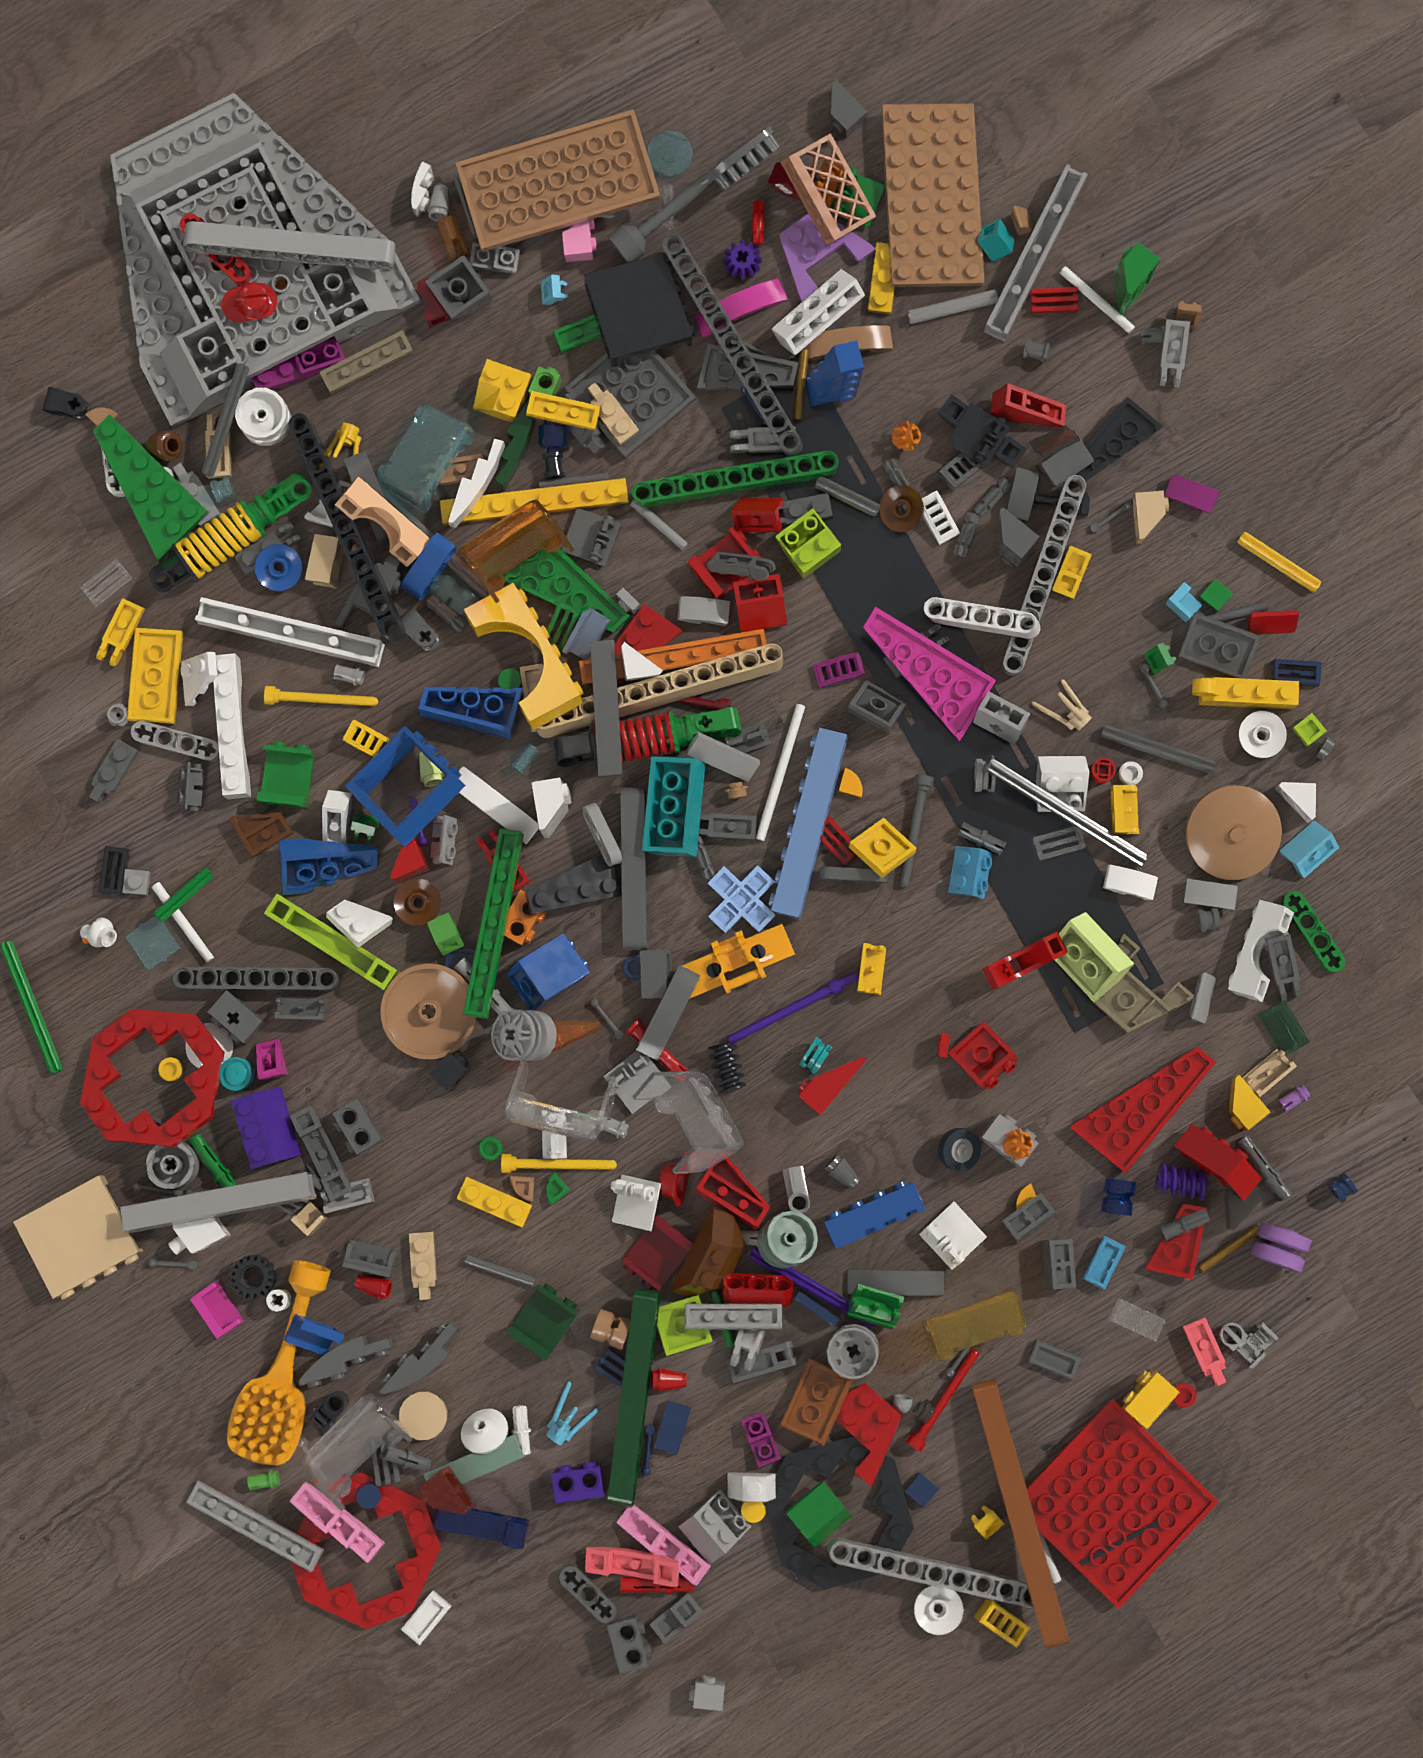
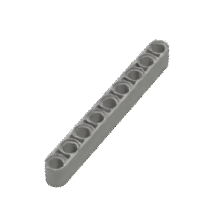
(289, 245)
(1045, 564)
(923, 1566)

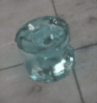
(222, 489)

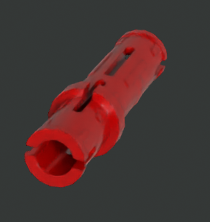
(642, 1585)

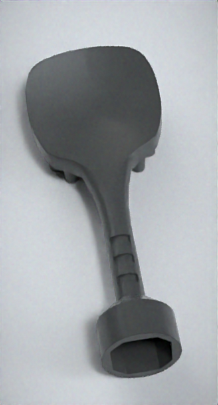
(631, 241)

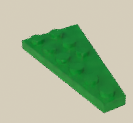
(156, 497)
(558, 578)

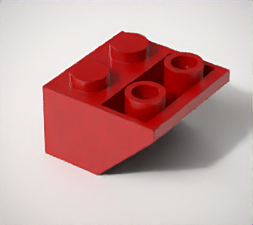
(760, 603)

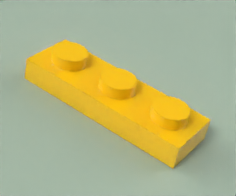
(881, 291)
(563, 410)
(494, 1202)

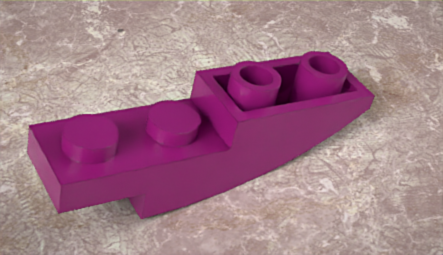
(300, 367)

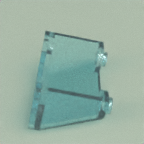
(424, 456)

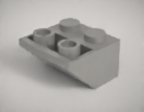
(715, 1527)

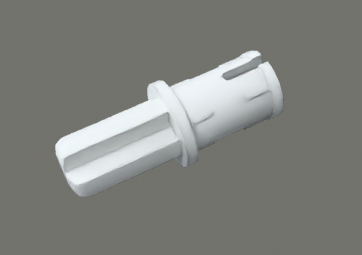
(521, 1428)

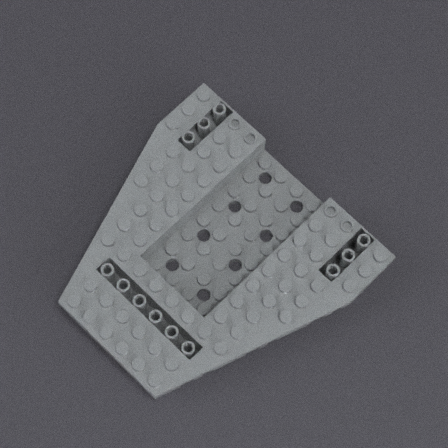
(177, 295)

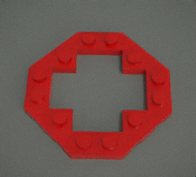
(102, 1073)
(412, 1572)

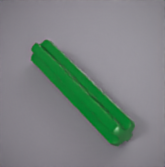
(183, 895)

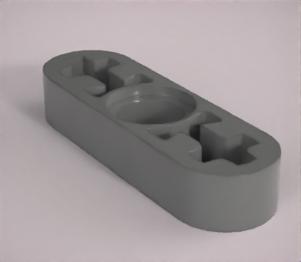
(851, 875)
(598, 1592)

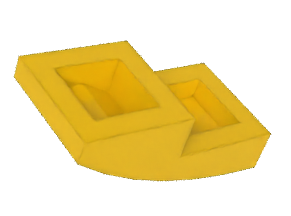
(1071, 572)

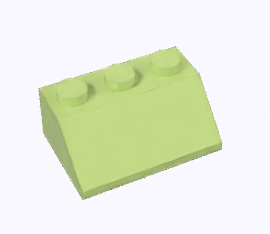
(1092, 957)

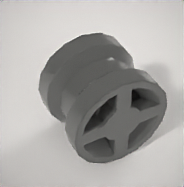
(1208, 920)

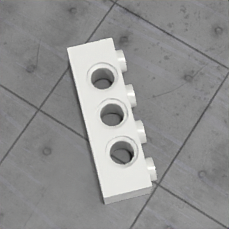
(818, 311)

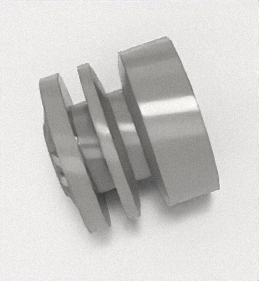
(523, 1035)
(839, 1355)

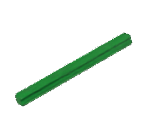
(31, 1008)

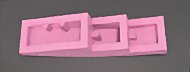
(338, 1523)
(662, 1542)

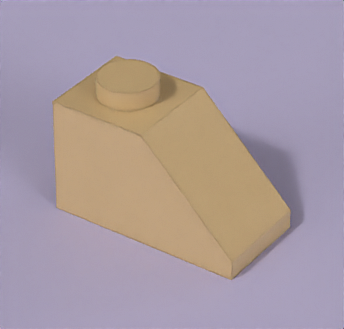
(1148, 511)

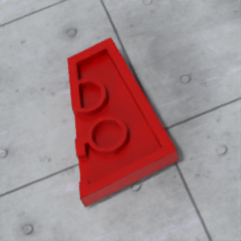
(1179, 1253)

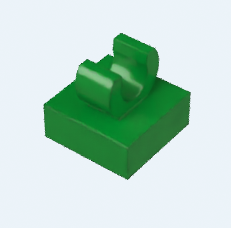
(1159, 658)
(365, 824)

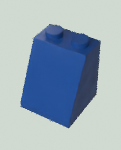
(547, 972)

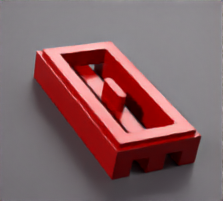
(1054, 291)
(850, 856)

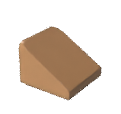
(1021, 220)

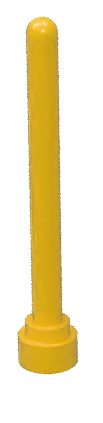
(274, 695)
(510, 1163)

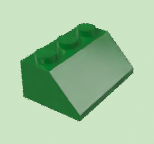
(1133, 275)

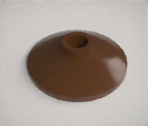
(891, 508)
(406, 896)

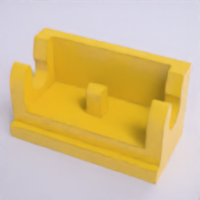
(1124, 810)
(871, 969)

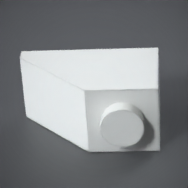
(336, 816)
(751, 1486)

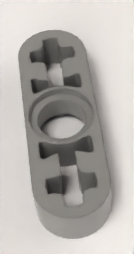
(602, 834)

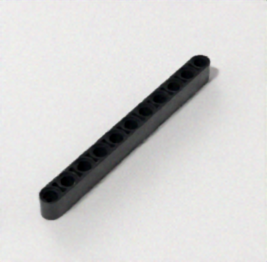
(351, 536)

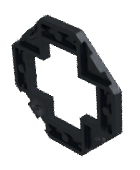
(823, 1460)

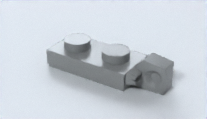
(196, 489)

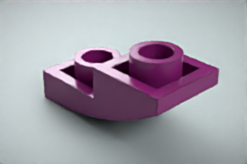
(1191, 493)
(761, 1440)

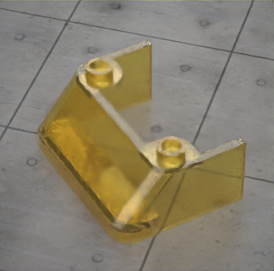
(974, 1324)

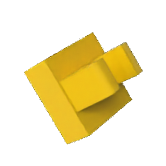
(989, 1524)

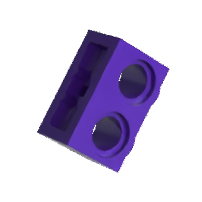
(579, 1489)

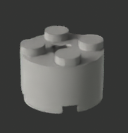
(159, 1166)

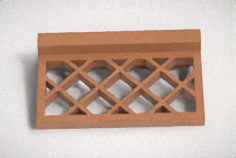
(811, 195)

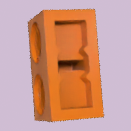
(516, 915)

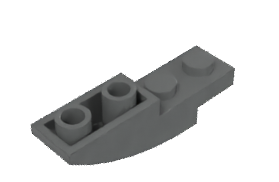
(336, 1361)
(415, 1368)

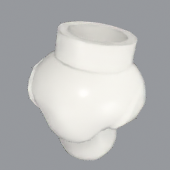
(99, 933)

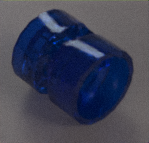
(1118, 1196)

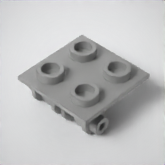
(630, 1076)

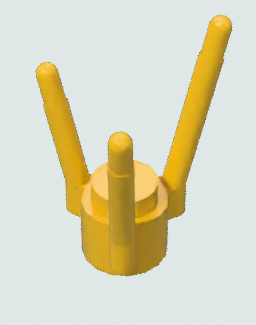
(345, 436)

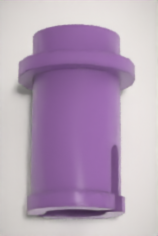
(1294, 1098)

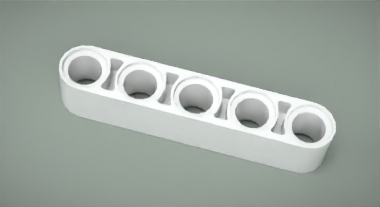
(992, 622)

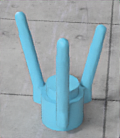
(559, 1430)

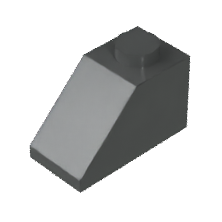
(845, 111)

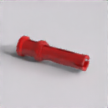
(637, 1031)

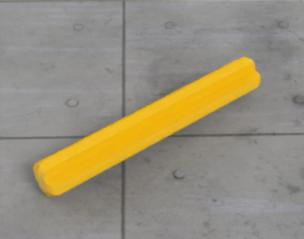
(1279, 562)

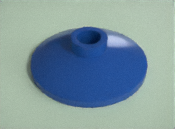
(273, 578)

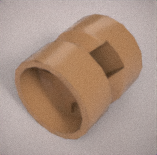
(611, 1329)

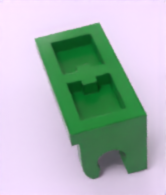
(875, 1306)

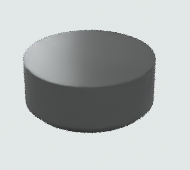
(1325, 748)

